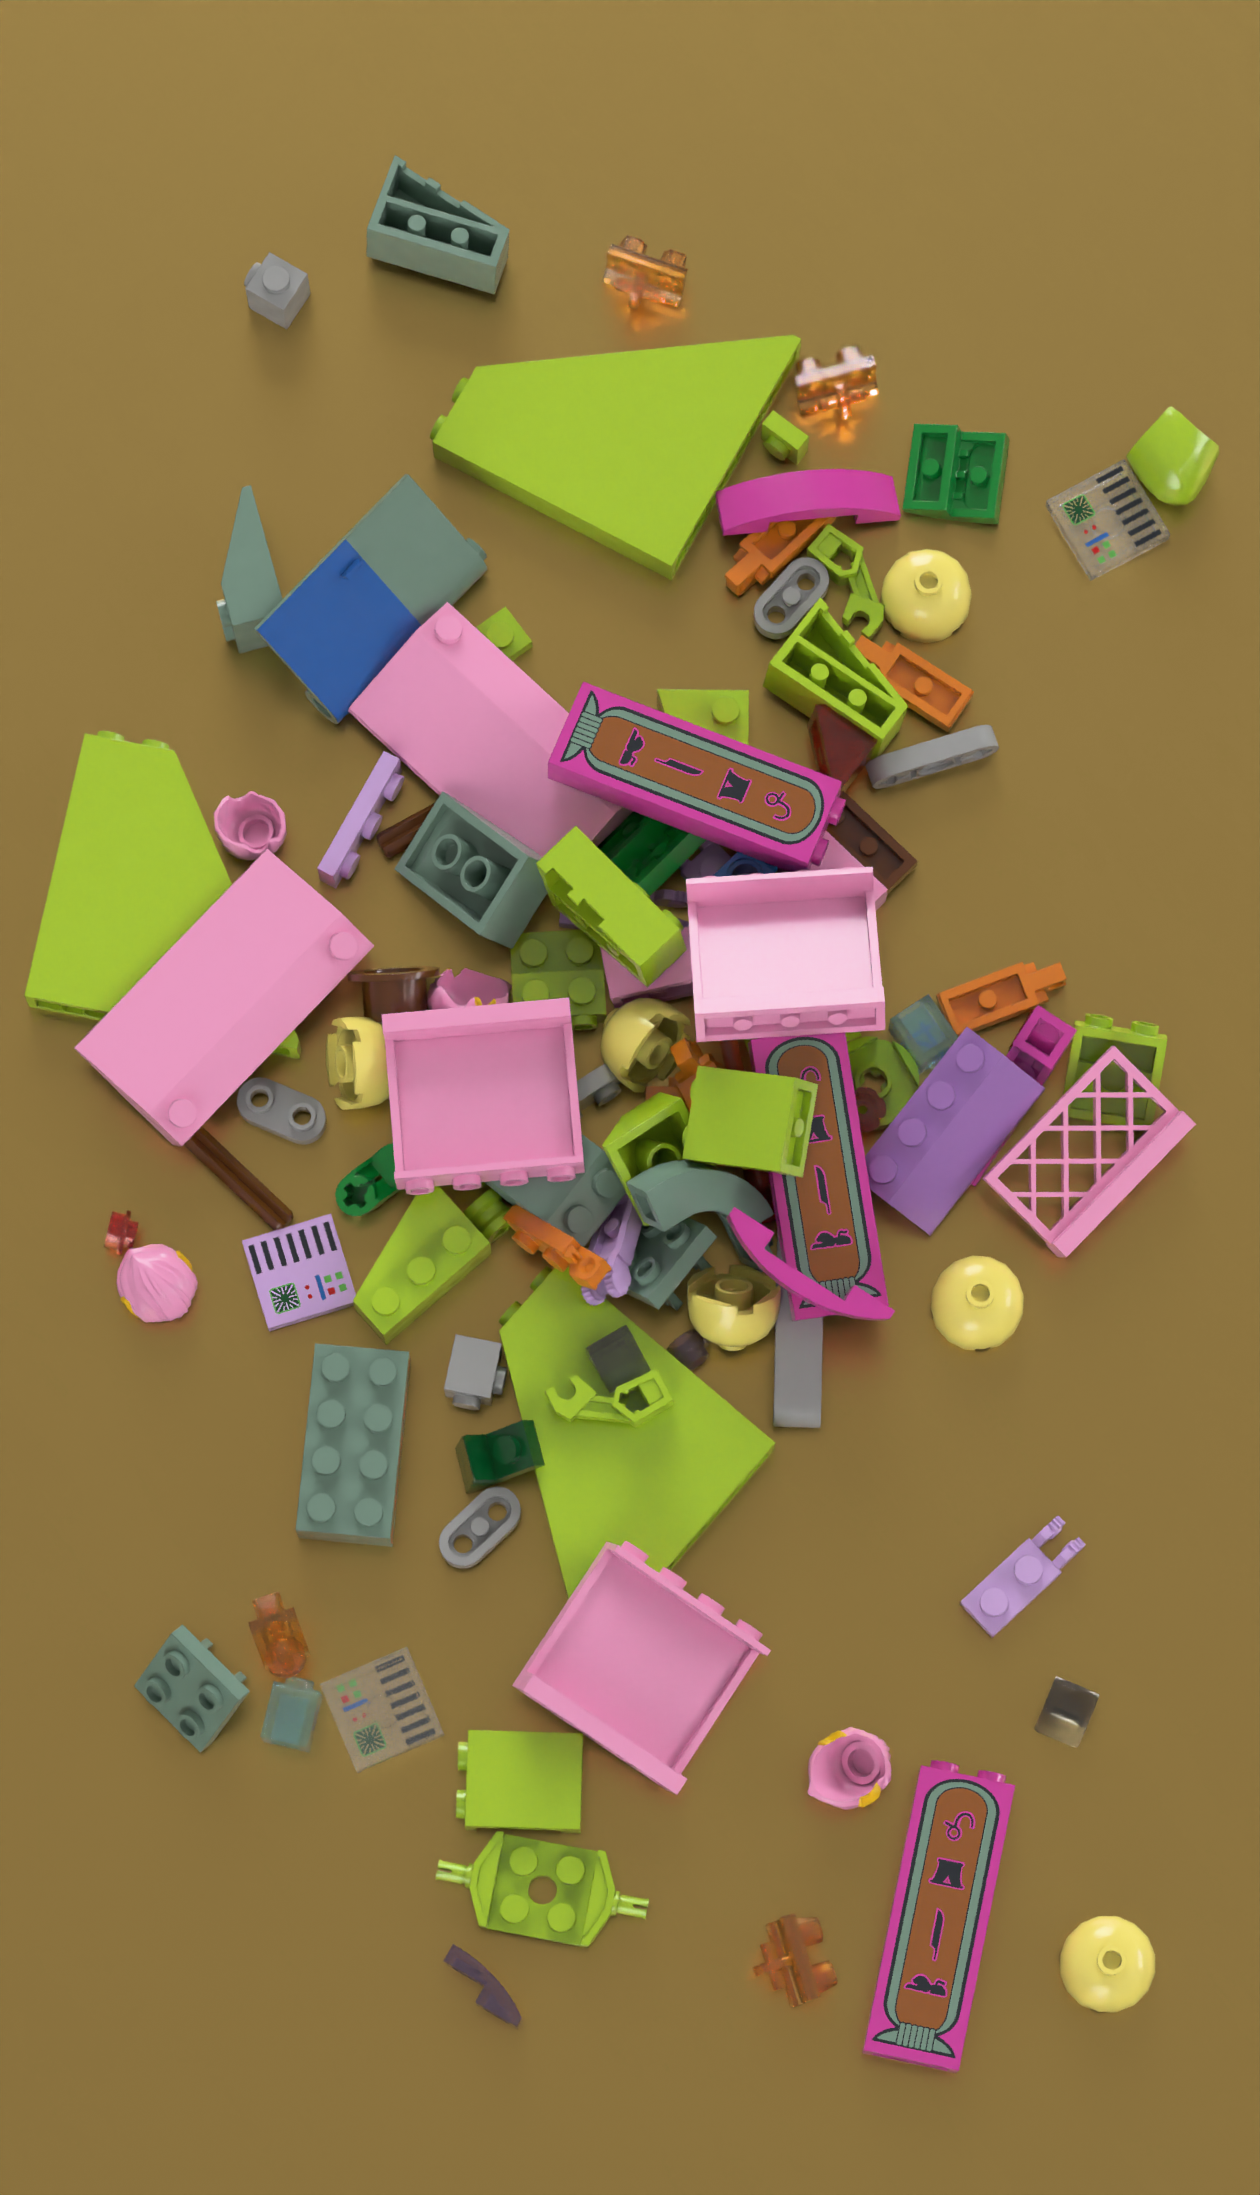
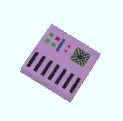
(299, 1272)

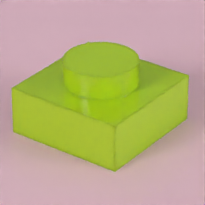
(784, 438)
(506, 634)

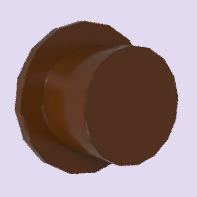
(393, 989)

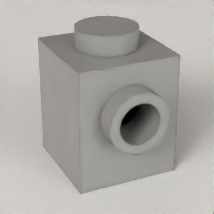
(276, 290)
(474, 1372)

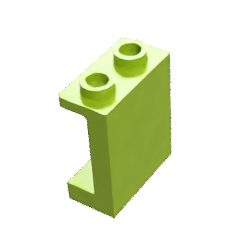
(749, 1120)
(521, 1780)

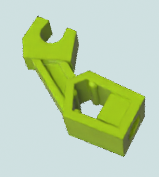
(863, 598)
(589, 1406)

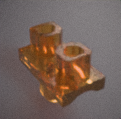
(645, 276)
(835, 385)
(278, 1637)
(789, 1963)

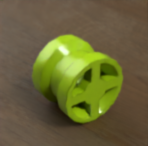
(488, 1215)

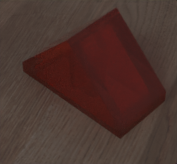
(838, 745)

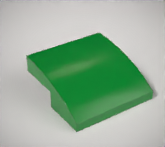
(956, 474)
(649, 850)

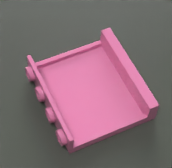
(785, 954)
(483, 1095)
(640, 1663)

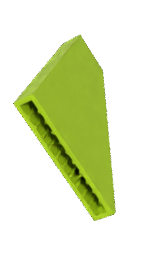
(618, 439)
(124, 880)
(605, 1477)

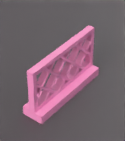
(1119, 1177)

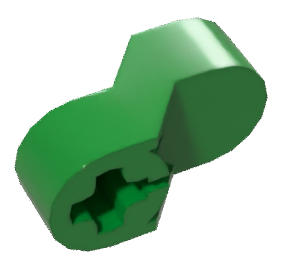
(360, 1192)

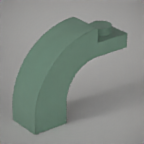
(684, 1187)

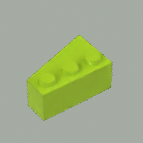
(827, 668)
(715, 710)
(610, 907)
(419, 1264)

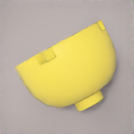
(926, 595)
(639, 1041)
(357, 1062)
(977, 1303)
(733, 1306)
(1107, 1964)

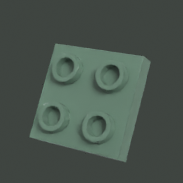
(665, 1260)
(192, 1687)

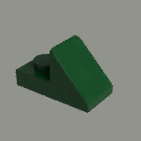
(498, 1455)

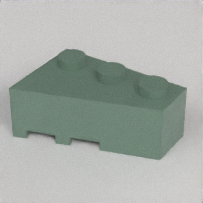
(435, 233)

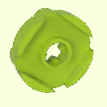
(890, 1061)

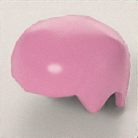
(249, 825)

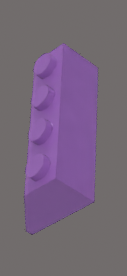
(949, 1130)

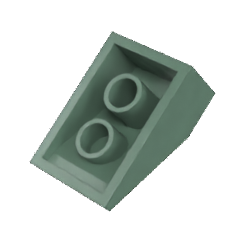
(248, 578)
(475, 871)
(573, 1205)

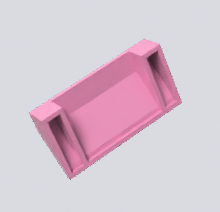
(479, 733)
(223, 998)

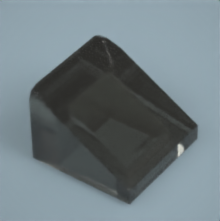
(617, 1358)
(1066, 1712)

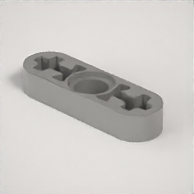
(932, 756)

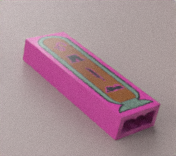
(696, 780)
(829, 1213)
(939, 1917)

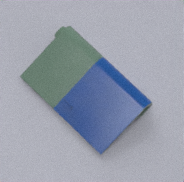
(370, 596)

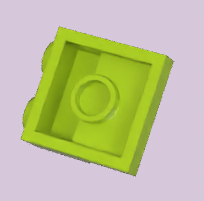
(561, 967)
(1140, 1045)

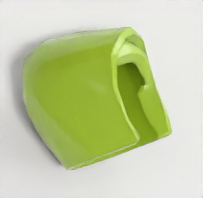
(1173, 458)

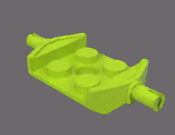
(510, 1864)

